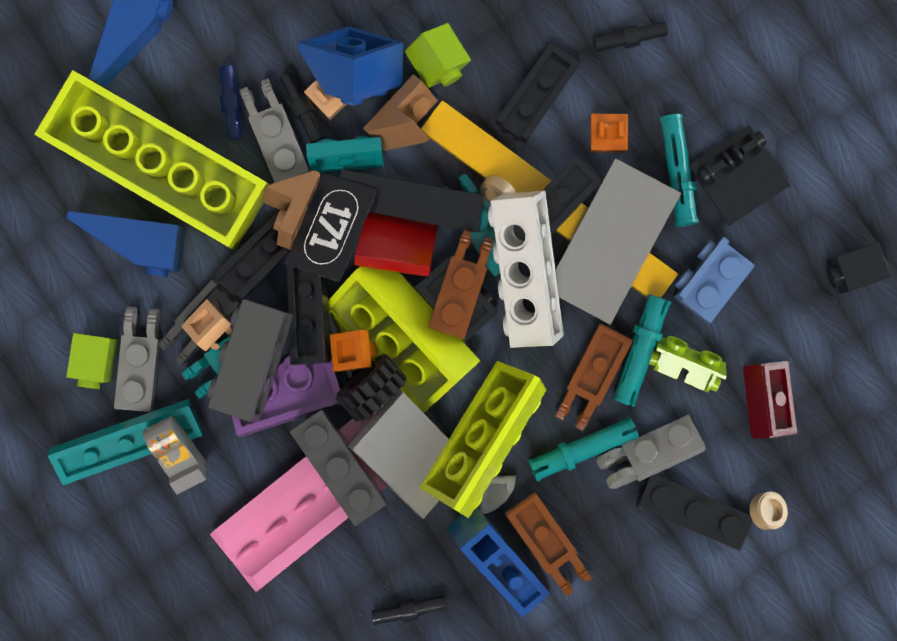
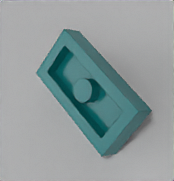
(354, 154)

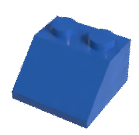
(354, 63)

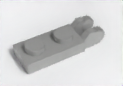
(275, 135)
(138, 363)
(653, 452)

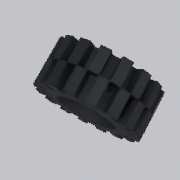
(371, 388)

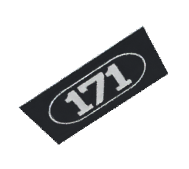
(331, 227)

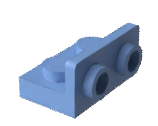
(713, 280)

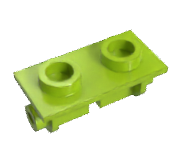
(702, 366)

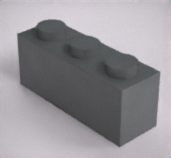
(249, 360)
(339, 467)

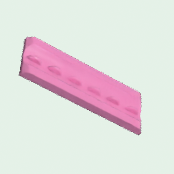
(284, 520)

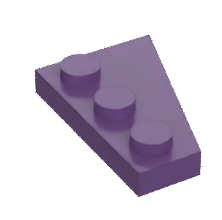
(293, 395)

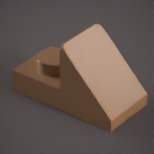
(399, 116)
(292, 199)

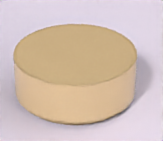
(494, 187)
(768, 510)

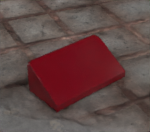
(770, 400)

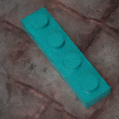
(116, 443)

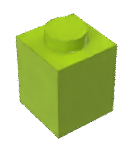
(438, 56)
(92, 360)

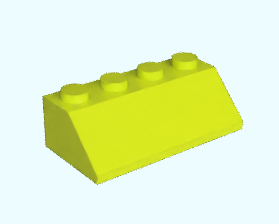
(398, 325)
(484, 438)

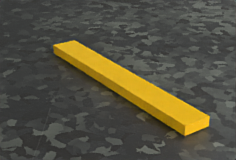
(490, 157)

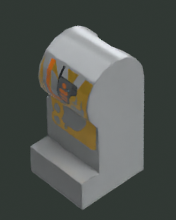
(176, 454)

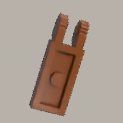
(460, 289)
(595, 372)
(545, 539)

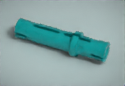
(673, 128)
(639, 356)
(582, 449)

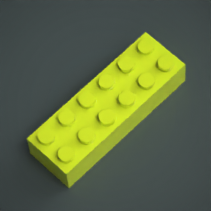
(153, 160)

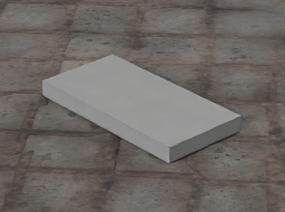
(613, 240)

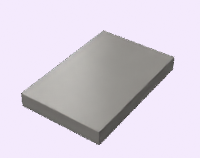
(401, 450)

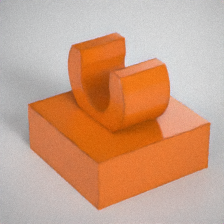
(609, 133)
(351, 350)

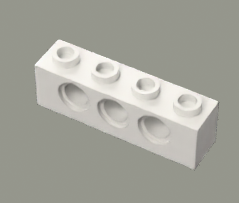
(531, 214)

